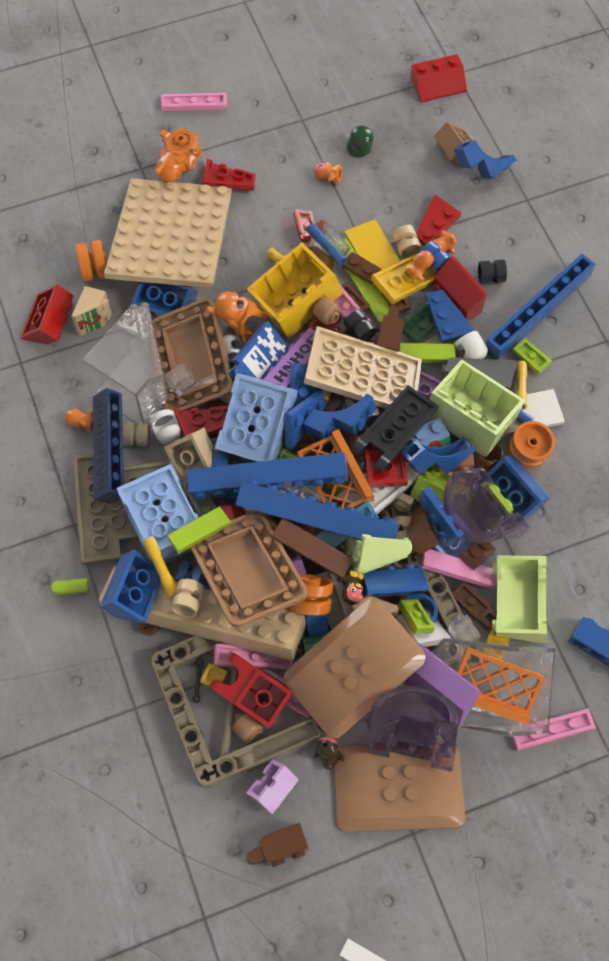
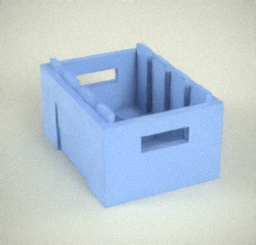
(269, 424)
(146, 518)

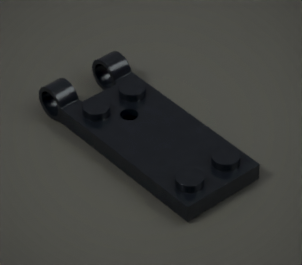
(400, 420)

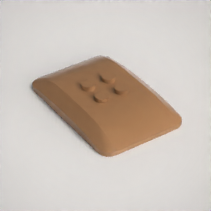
(197, 341)
(249, 570)
(353, 667)
(396, 792)

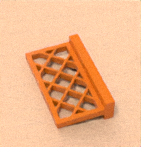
(354, 472)
(494, 704)

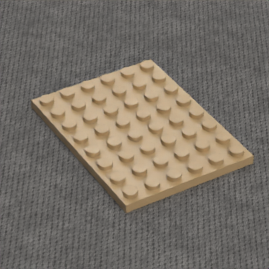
(169, 233)

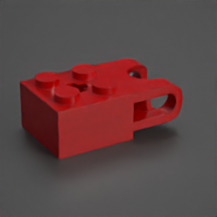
(247, 687)

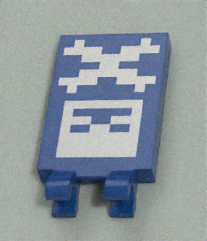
(259, 353)

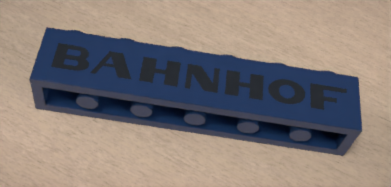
(108, 445)

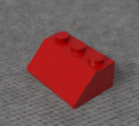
(438, 78)
(460, 288)
(48, 315)

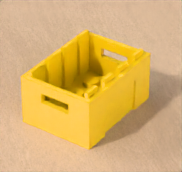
(285, 283)

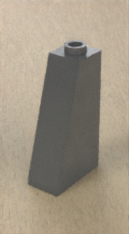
(499, 370)

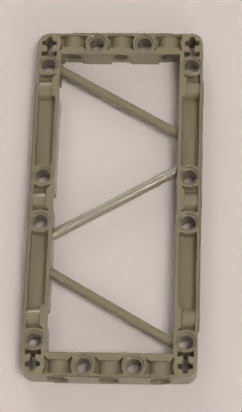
(278, 744)

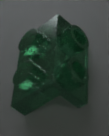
(418, 323)

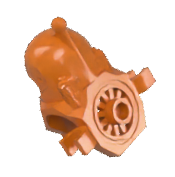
(178, 154)
(226, 309)

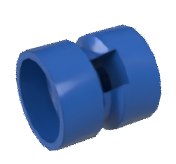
(440, 257)

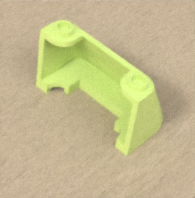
(374, 552)
(521, 598)

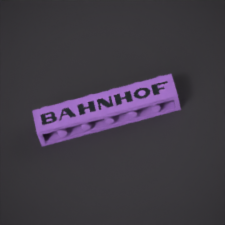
(297, 354)

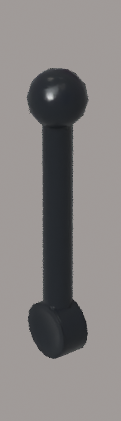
(199, 665)

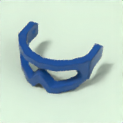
(431, 604)

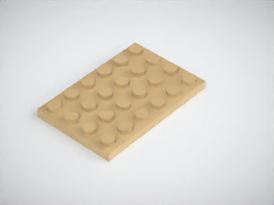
(359, 367)

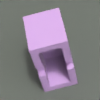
(273, 786)

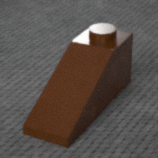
(421, 532)

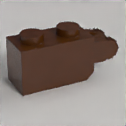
(390, 330)
(280, 846)

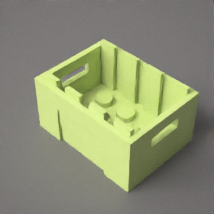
(487, 407)

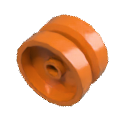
(91, 261)
(531, 444)
(317, 600)

